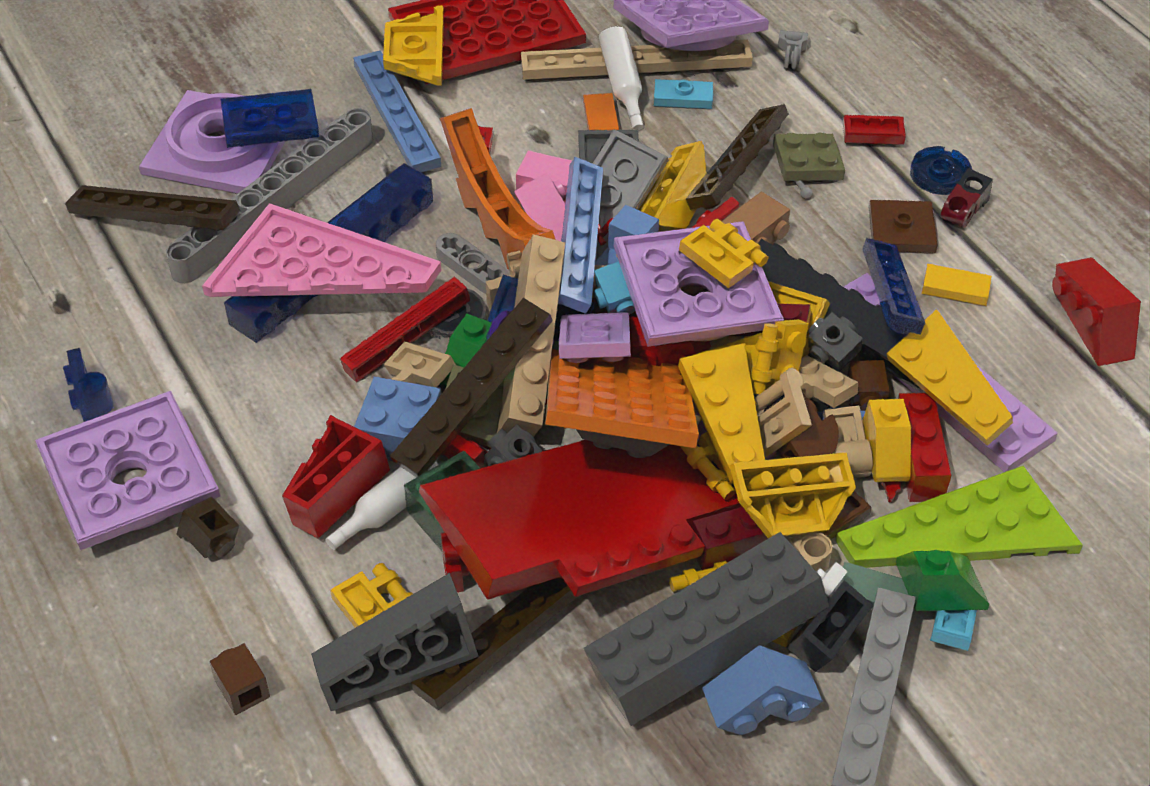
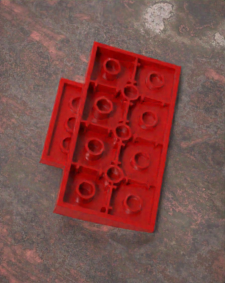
(574, 516)

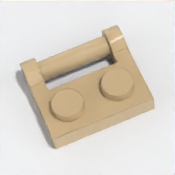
(785, 418)

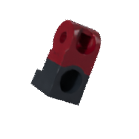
(966, 200)

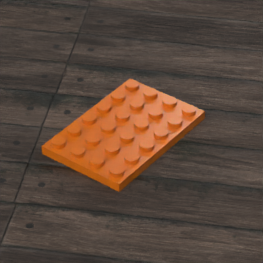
(622, 399)

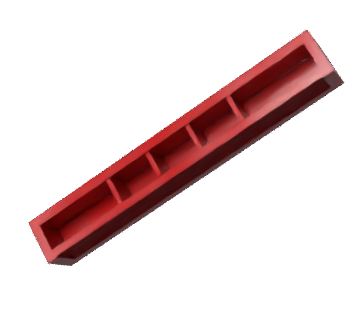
(406, 327)

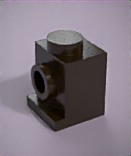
(208, 528)

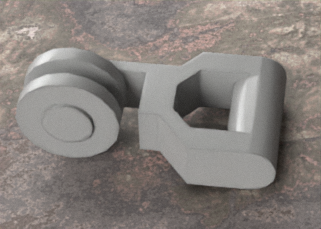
(793, 44)

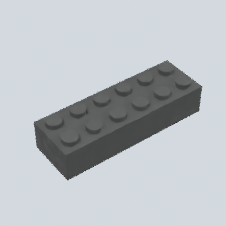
(706, 627)

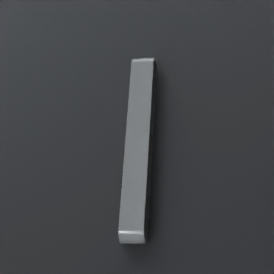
(281, 186)

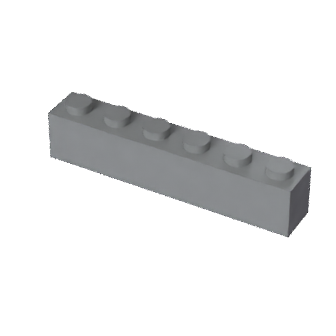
(874, 690)

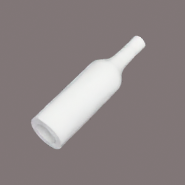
(622, 71)
(375, 507)

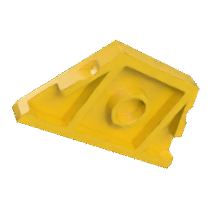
(415, 46)

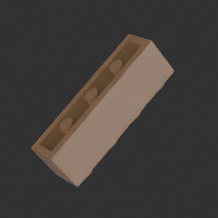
(763, 218)

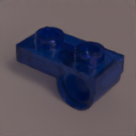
(90, 390)

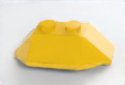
(673, 185)
(794, 492)

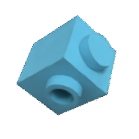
(612, 290)

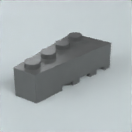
(396, 646)

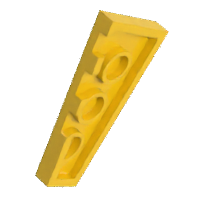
(951, 378)
(725, 402)

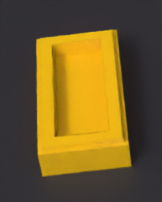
(956, 284)

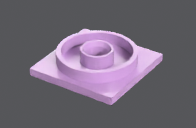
(692, 23)
(192, 157)
(667, 315)
(140, 436)

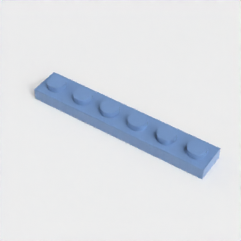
(397, 112)
(580, 234)

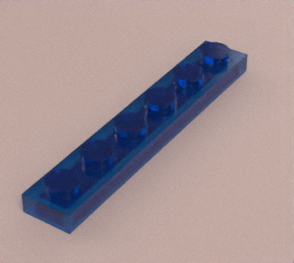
(893, 287)

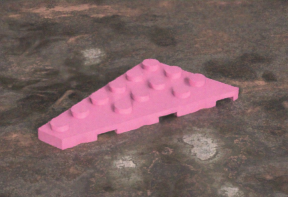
(311, 257)

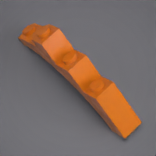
(485, 189)

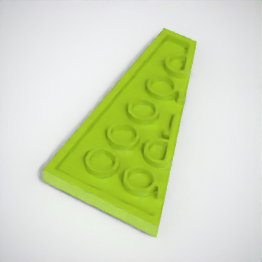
(978, 521)

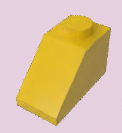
(889, 436)

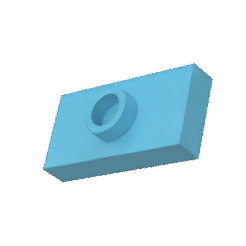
(683, 94)
(954, 628)

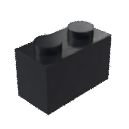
(829, 630)

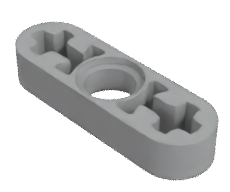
(467, 252)

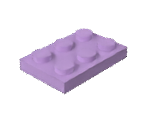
(594, 336)

